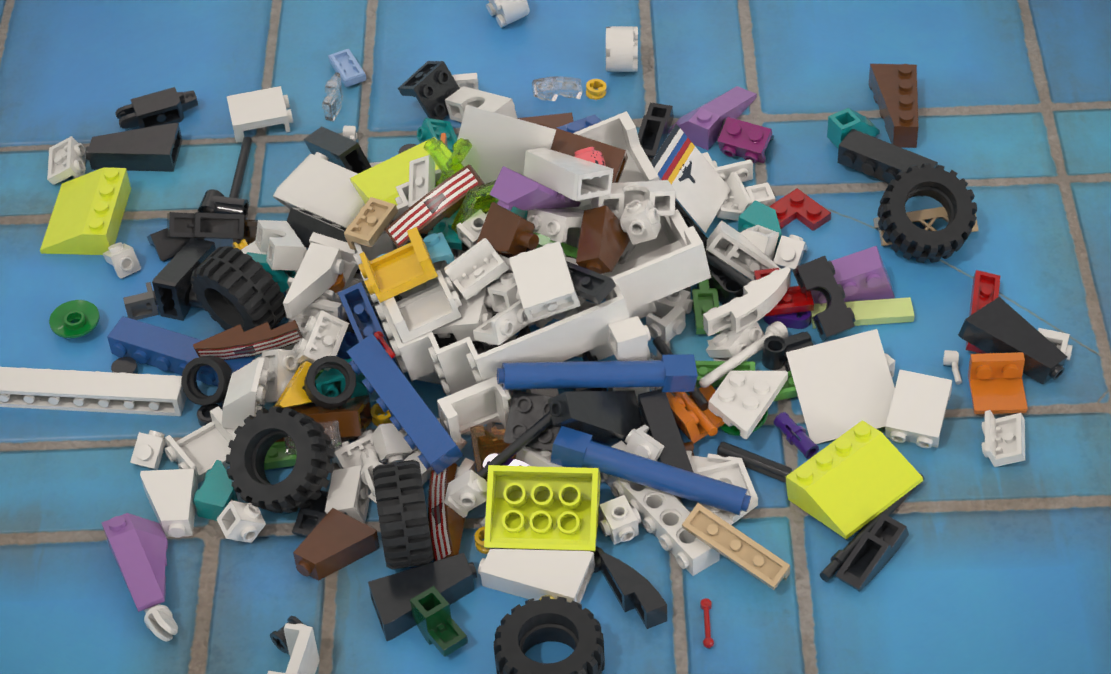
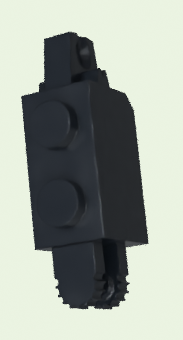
(156, 109)

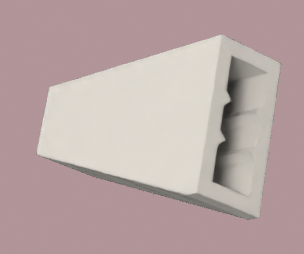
(567, 174)
(538, 572)

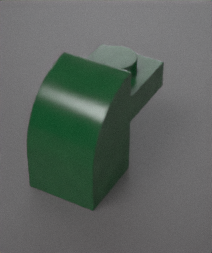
(435, 621)

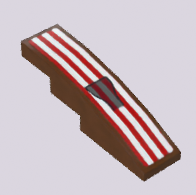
(434, 206)
(239, 344)
(444, 523)

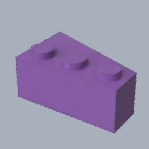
(861, 277)

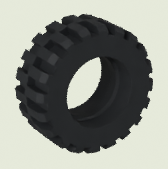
(940, 186)
(237, 290)
(249, 454)
(402, 514)
(544, 622)

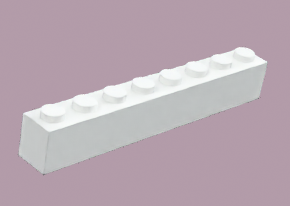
(91, 391)

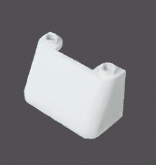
(321, 190)

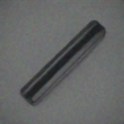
(755, 461)

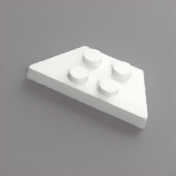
(746, 397)
(727, 470)

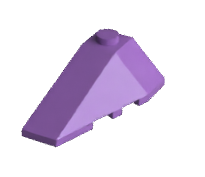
(705, 122)
(526, 194)
(140, 555)

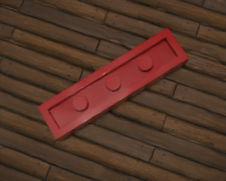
(984, 290)

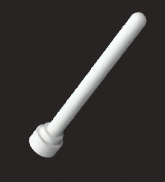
(776, 328)

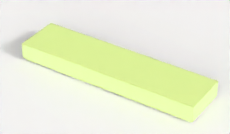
(876, 311)

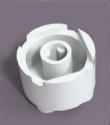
(508, 10)
(621, 49)

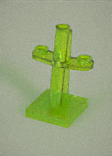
(449, 164)

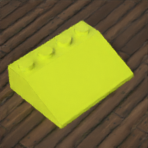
(383, 178)
(88, 213)
(852, 480)
(542, 508)

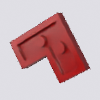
(800, 207)
(792, 301)

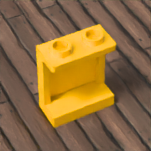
(398, 269)

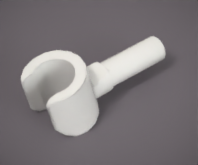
(350, 132)
(951, 359)

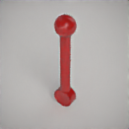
(379, 336)
(706, 605)

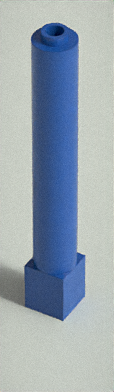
(670, 373)
(579, 451)

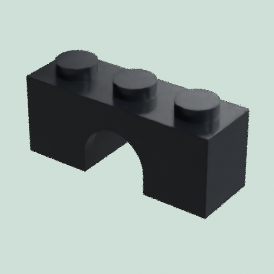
(819, 276)

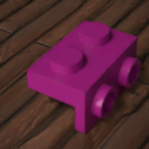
(744, 140)

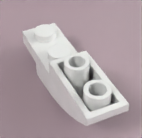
(757, 300)

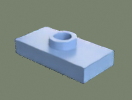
(348, 67)

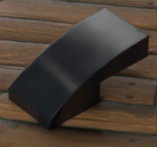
(310, 516)

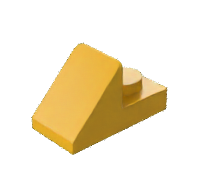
(293, 393)

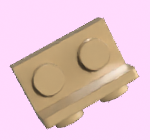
(370, 223)

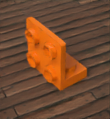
(997, 383)
(687, 420)

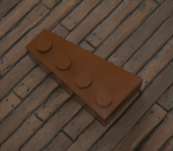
(897, 99)

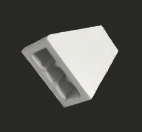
(172, 499)

